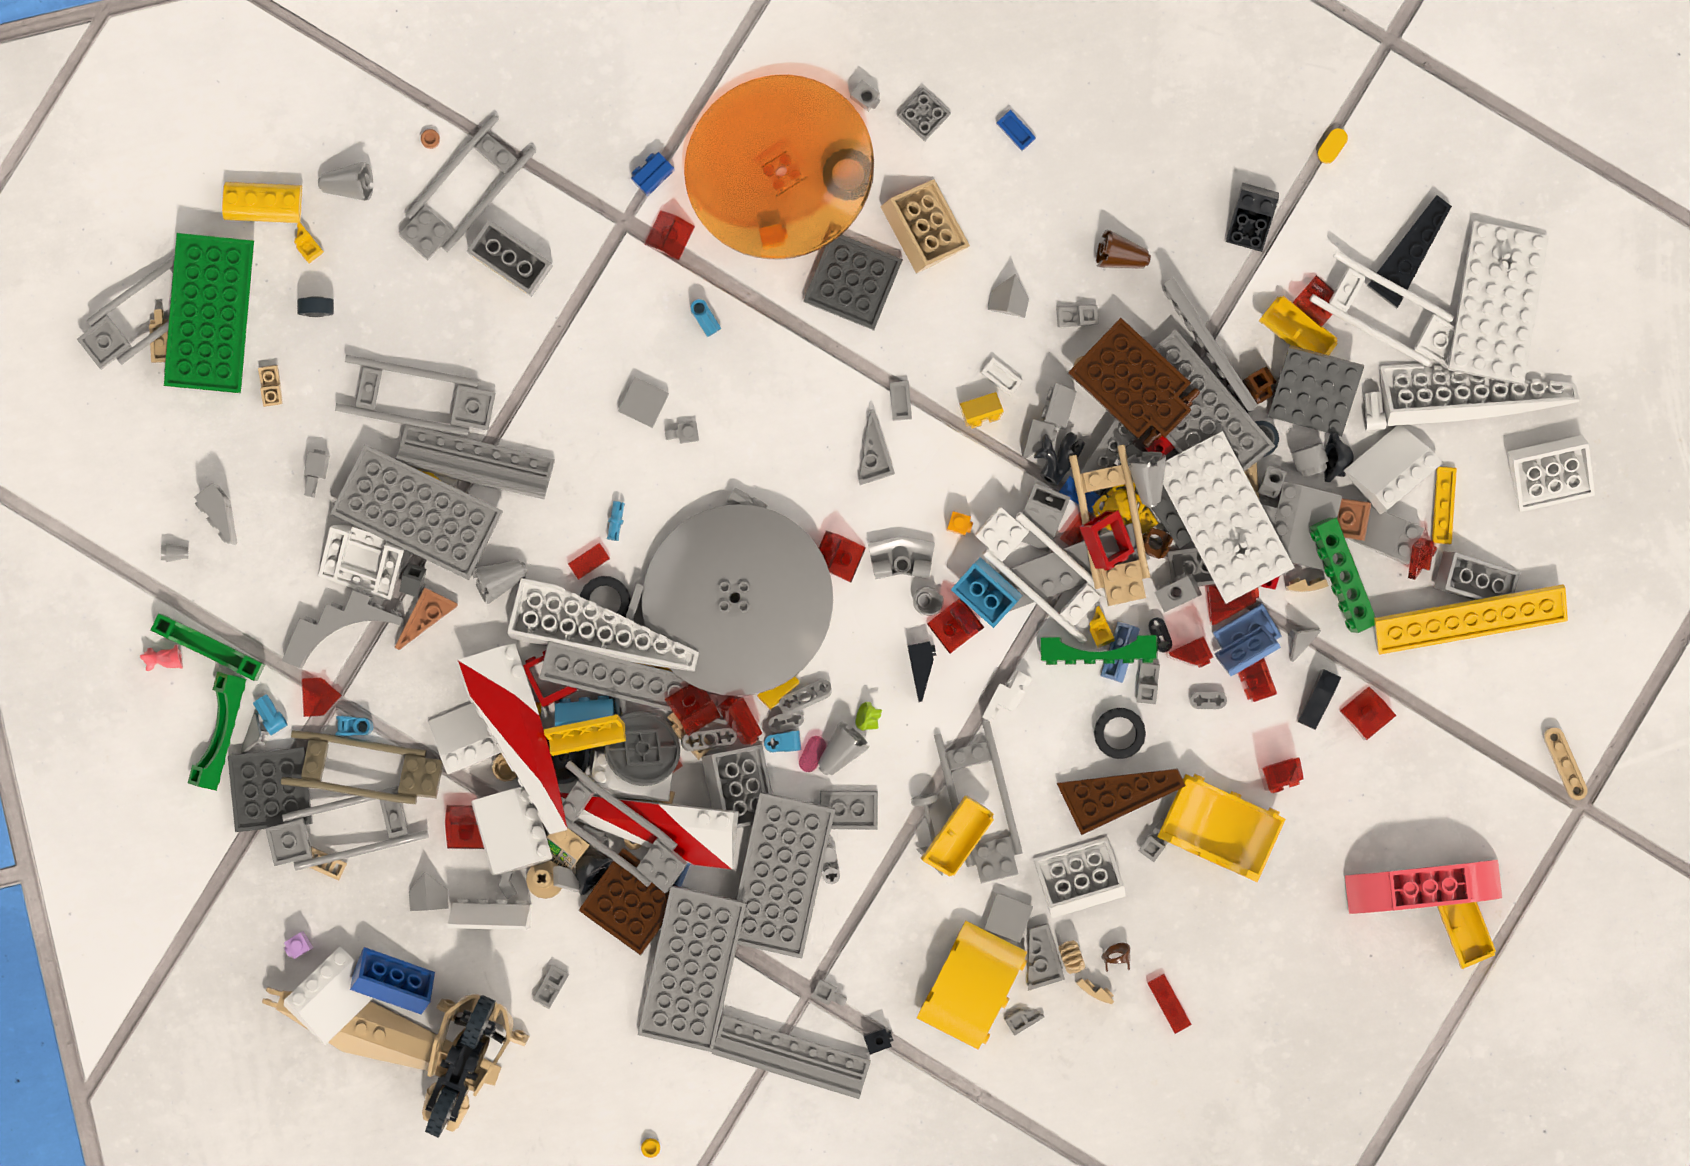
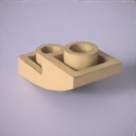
(270, 385)
(1301, 586)
(1100, 994)

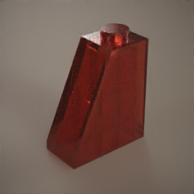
(1220, 610)
(740, 719)

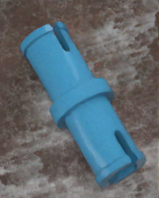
(615, 521)

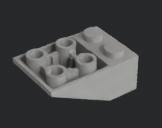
(218, 508)
(1046, 511)

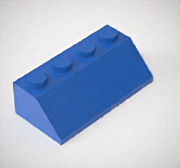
(393, 981)

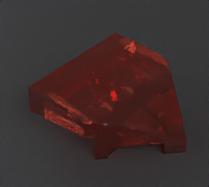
(1421, 557)
(317, 696)

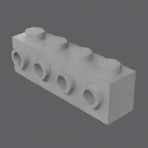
(1104, 455)

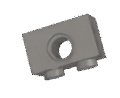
(1169, 600)

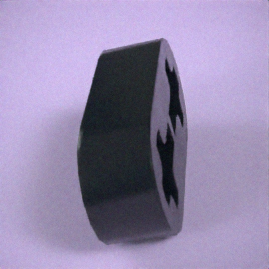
(1164, 633)

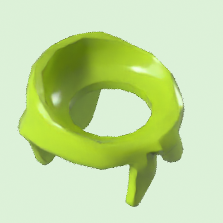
(867, 717)

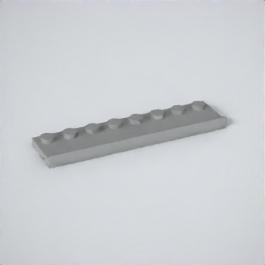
(1205, 340)
(475, 461)
(1052, 575)
(791, 1057)

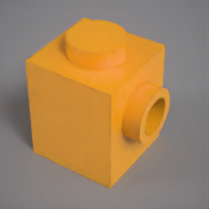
(960, 523)

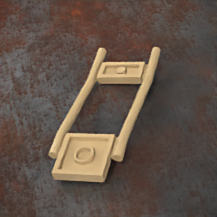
(1124, 580)

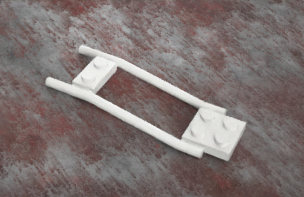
(1435, 339)
(1001, 536)

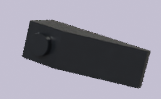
(921, 663)
(1319, 698)

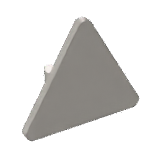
(1301, 640)
(253, 735)

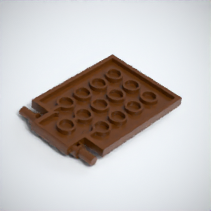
(1134, 383)

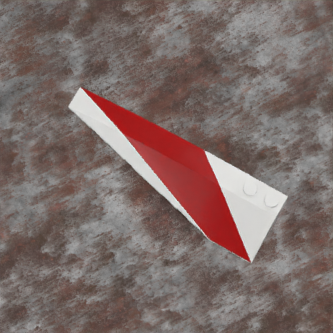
(701, 833)

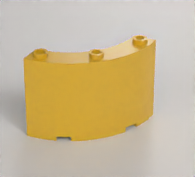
(1221, 827)
(972, 985)

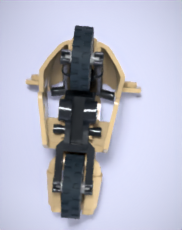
(461, 1067)

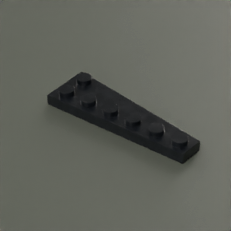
(1411, 251)

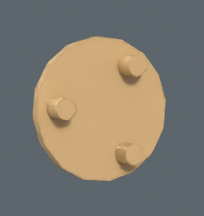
(540, 880)

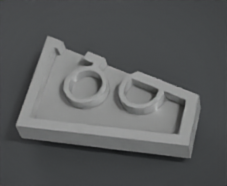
(1043, 963)

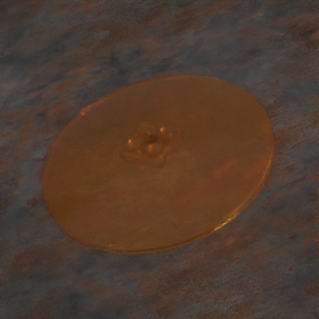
(769, 127)

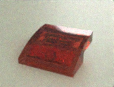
(1313, 311)

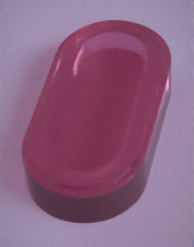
(812, 753)

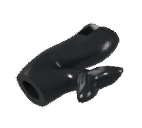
(1059, 464)

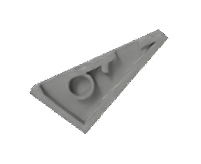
(876, 460)

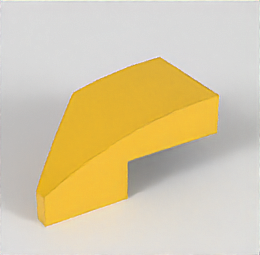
(306, 244)
(1100, 630)

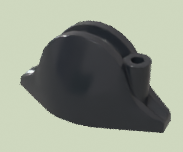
(1338, 456)
(590, 871)

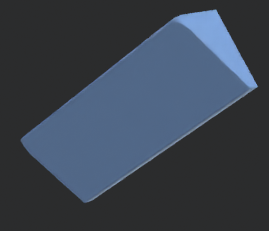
(1123, 635)

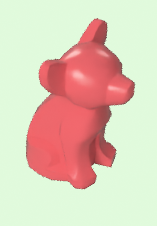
(167, 658)

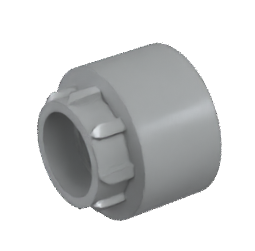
(1310, 459)

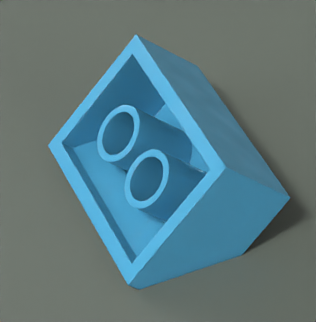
(986, 592)
(583, 710)

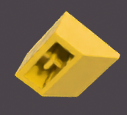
(981, 410)

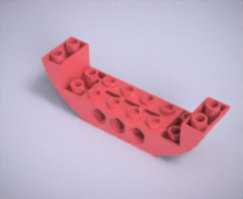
(1423, 887)

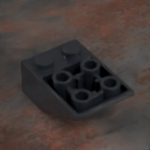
(1252, 217)

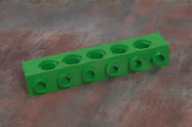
(1352, 580)

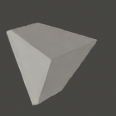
(1009, 298)
(428, 895)

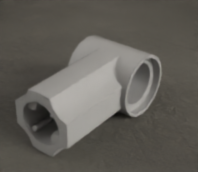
(740, 497)

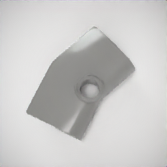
(914, 552)

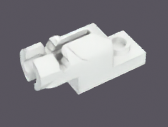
(1007, 697)

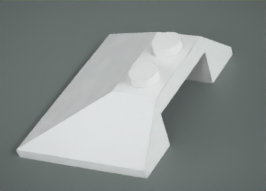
(361, 560)

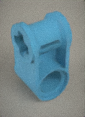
(350, 726)
(786, 742)

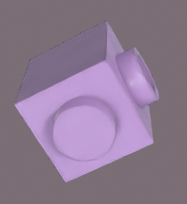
(297, 945)

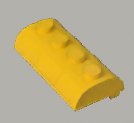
(262, 202)
(1297, 328)
(958, 836)
(1467, 933)

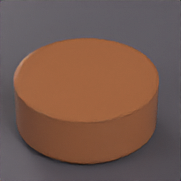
(430, 139)

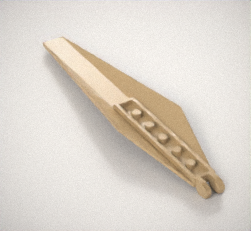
(383, 1036)

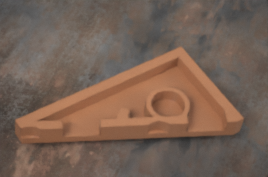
(428, 611)

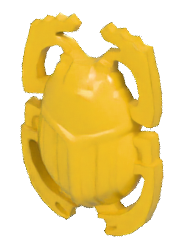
(1117, 501)

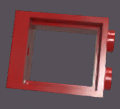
(1094, 545)
(551, 698)

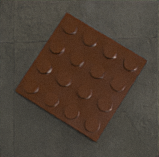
(626, 905)

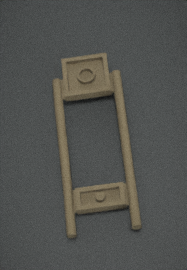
(418, 777)

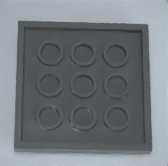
(853, 281)
(1315, 390)
(258, 791)

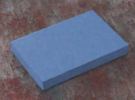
(1244, 625)
(1247, 650)

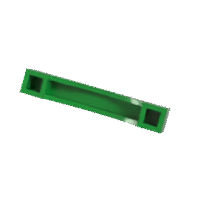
(207, 647)
(1143, 649)
(209, 769)

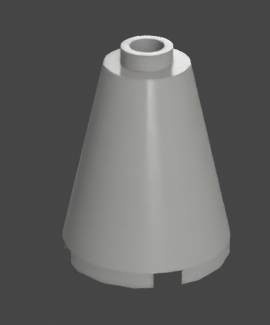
(348, 181)
(1148, 476)
(498, 578)
(842, 749)

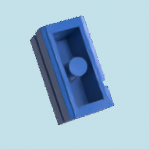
(652, 173)

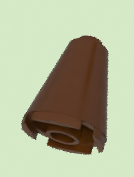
(1120, 253)

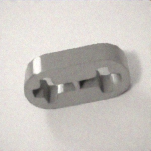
(1208, 705)
(787, 726)

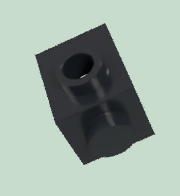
(878, 1040)

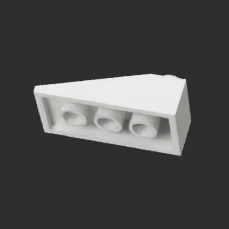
(619, 788)

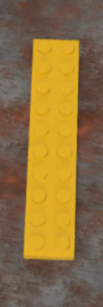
(1471, 619)

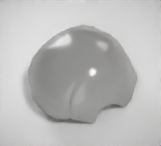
(928, 601)

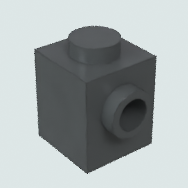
(412, 580)

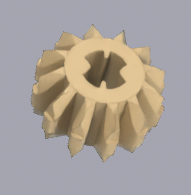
(1071, 957)

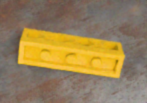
(584, 736)

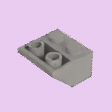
(1059, 406)

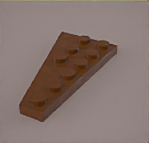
(1107, 798)

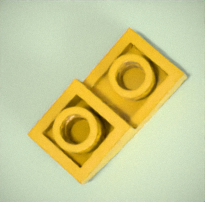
(773, 696)

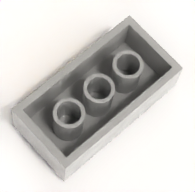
(509, 258)

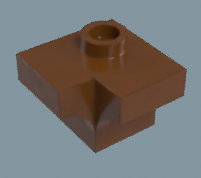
(1260, 384)

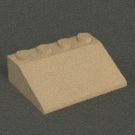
(924, 226)

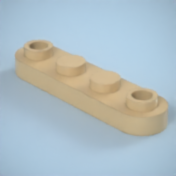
(1565, 764)

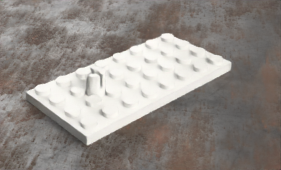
(1498, 302)
(1225, 518)

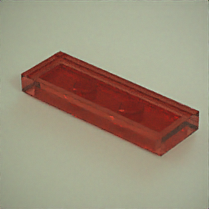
(1169, 1003)

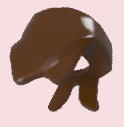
(1166, 542)
(1122, 948)

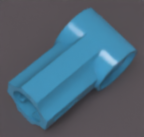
(706, 319)
(272, 719)

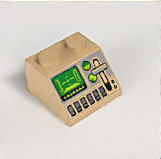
(566, 848)

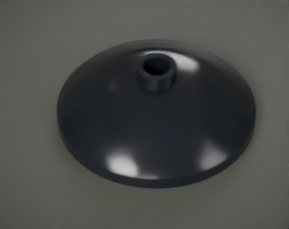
(579, 758)

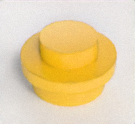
(650, 1148)

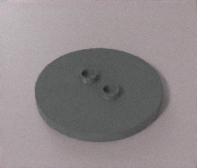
(648, 752)

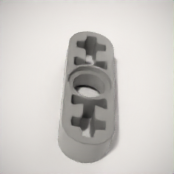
(820, 695)
(723, 742)

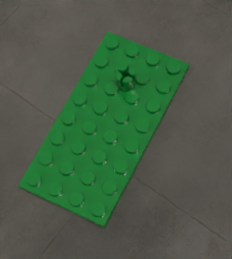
(208, 313)

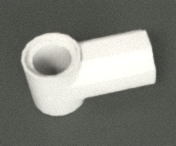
(1374, 417)

